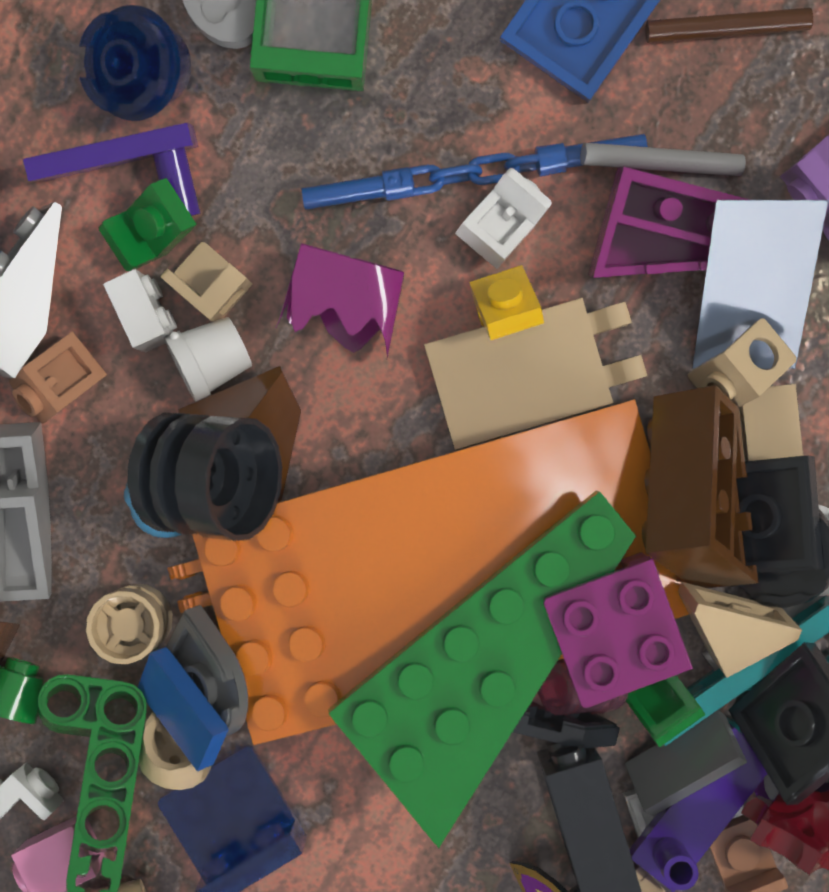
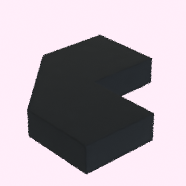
(569, 729)

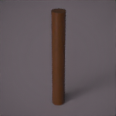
(729, 25)

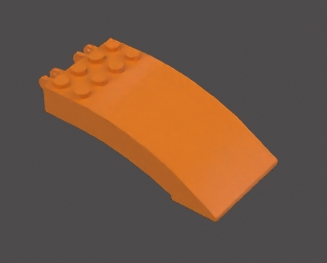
(381, 558)

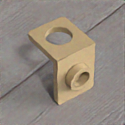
(737, 374)

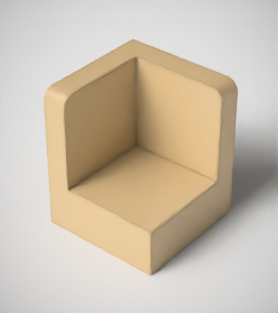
(208, 282)

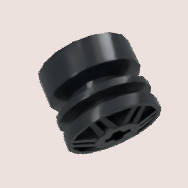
(205, 475)

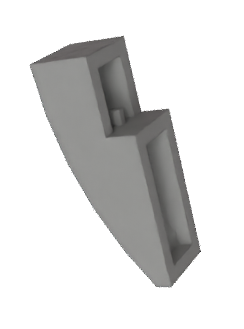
(24, 514)

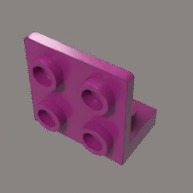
(617, 632)

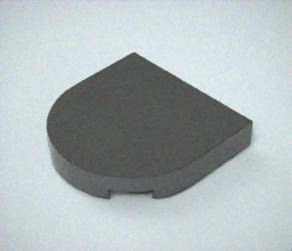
(211, 666)

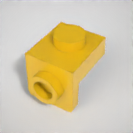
(506, 302)

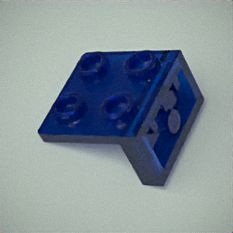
(234, 824)

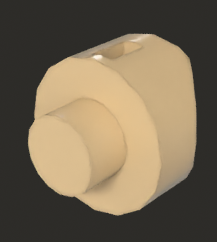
(164, 761)

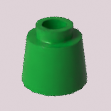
(19, 690)

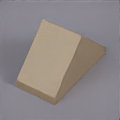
(737, 628)

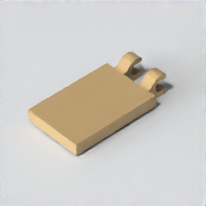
(529, 374)

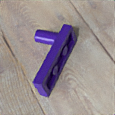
(164, 144)
(688, 828)

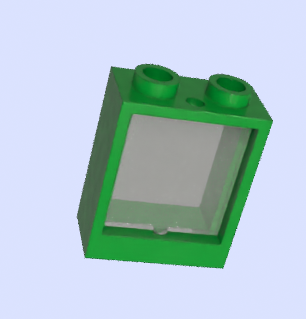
(311, 42)

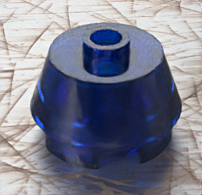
(134, 63)

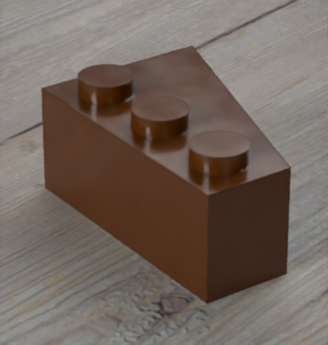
(693, 489)

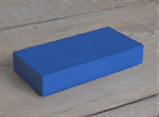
(182, 709)

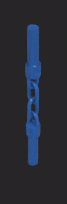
(399, 182)

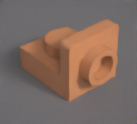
(55, 378)
(743, 863)

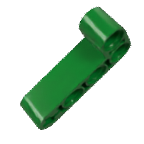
(95, 792)

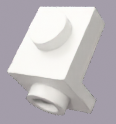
(504, 217)
(34, 788)

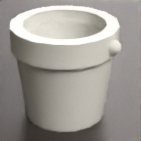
(208, 356)

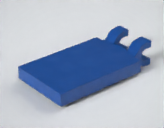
(576, 38)

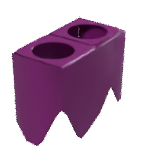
(347, 293)

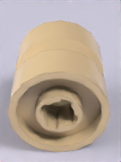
(129, 623)

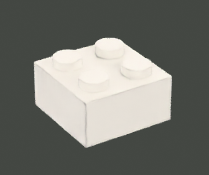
(139, 310)

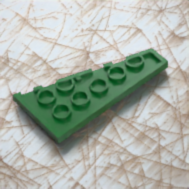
(461, 686)

